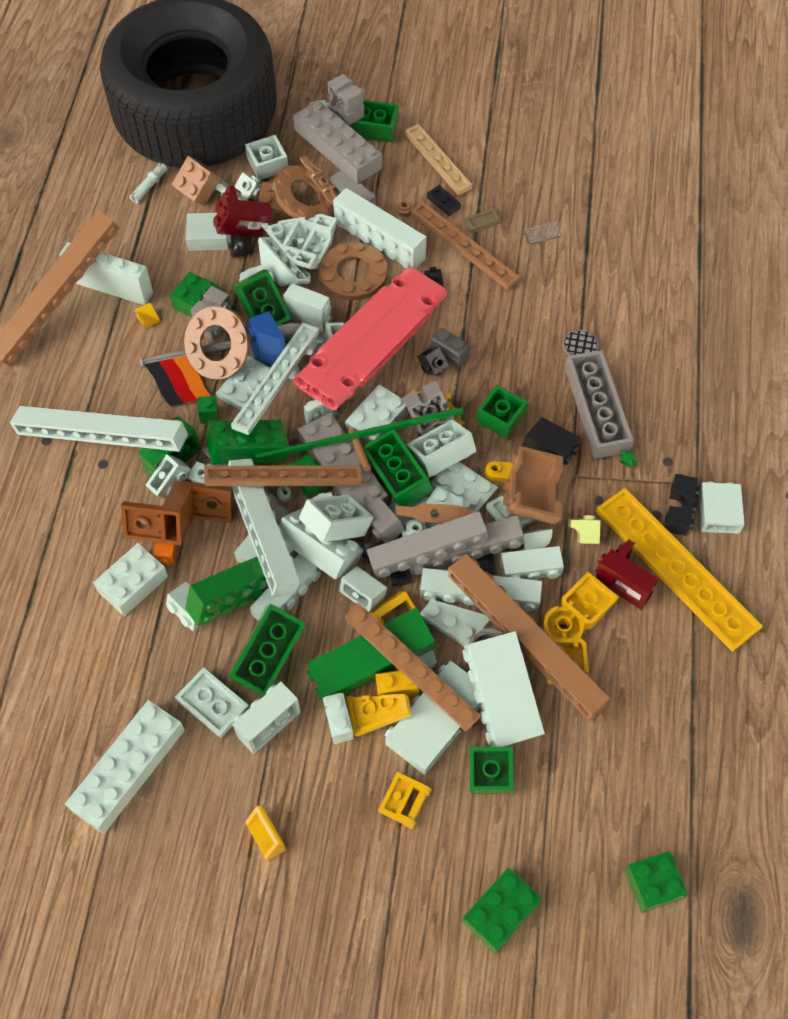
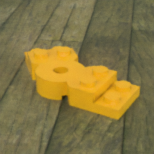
(580, 611)

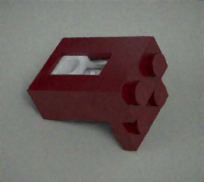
(240, 216)
(624, 576)

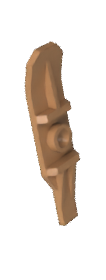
(317, 176)
(423, 512)

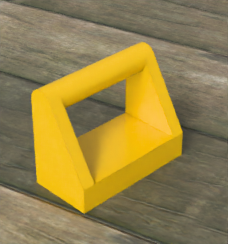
(391, 603)
(265, 833)

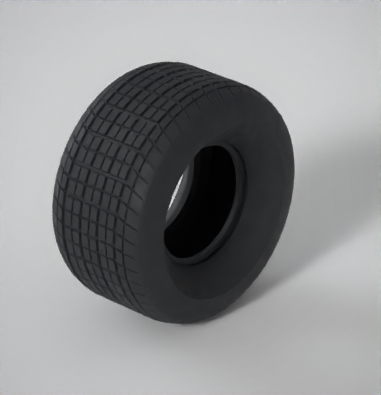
(185, 39)

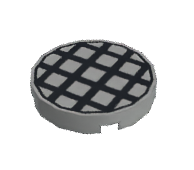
(579, 342)

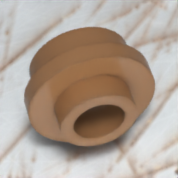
(404, 208)

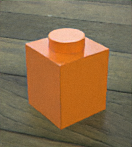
(165, 553)

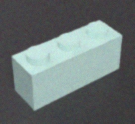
(532, 563)

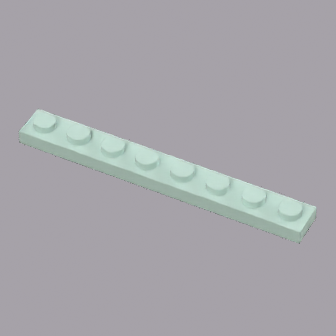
(275, 379)

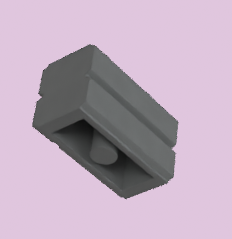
(454, 348)

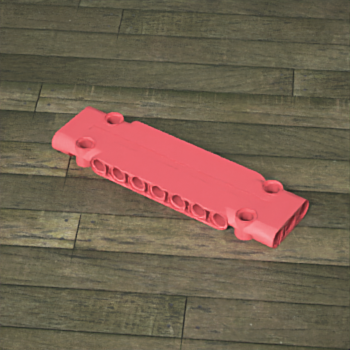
(370, 338)

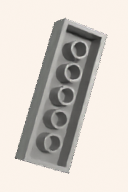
(338, 142)
(598, 404)
(340, 455)

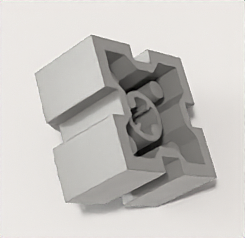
(346, 99)
(212, 297)
(427, 403)

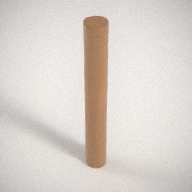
(360, 452)

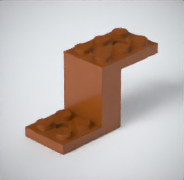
(172, 519)

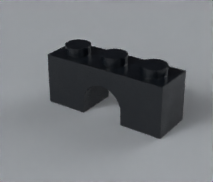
(684, 490)

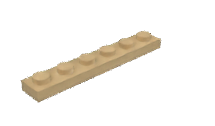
(438, 159)

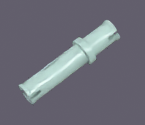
(152, 178)

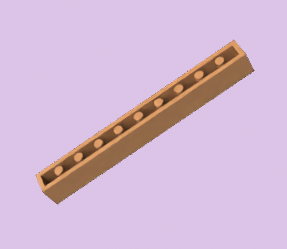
(55, 286)
(533, 640)

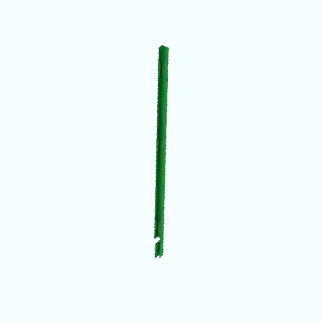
(359, 434)

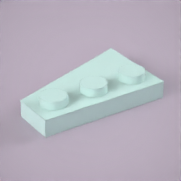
(454, 621)

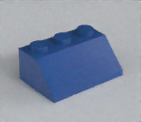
(265, 339)

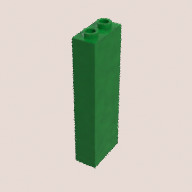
(358, 660)

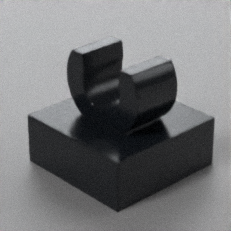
(435, 275)

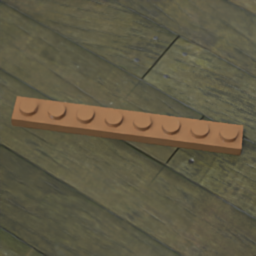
(465, 246)
(282, 476)
(412, 667)

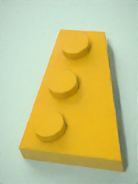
(375, 712)

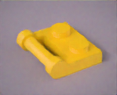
(397, 798)

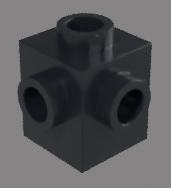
(433, 361)

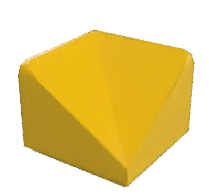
(147, 315)

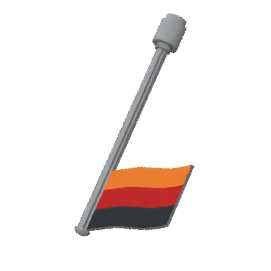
(179, 380)

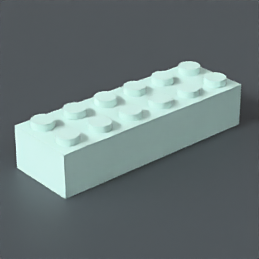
(379, 229)
(125, 767)

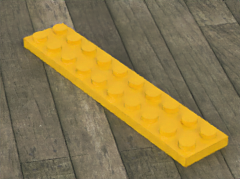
(679, 570)

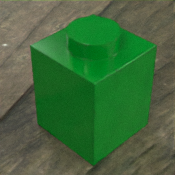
(208, 409)

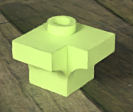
(587, 529)

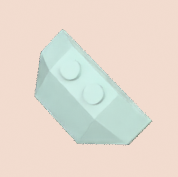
(280, 265)

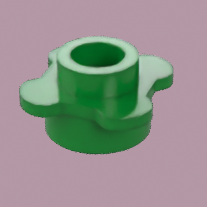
(628, 459)

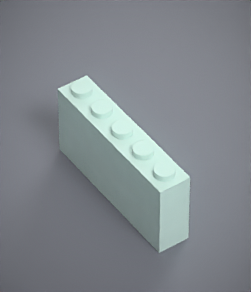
(117, 278)
(503, 690)
(430, 730)

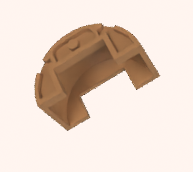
(533, 485)

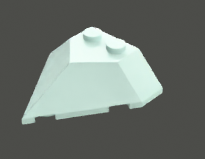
(303, 239)

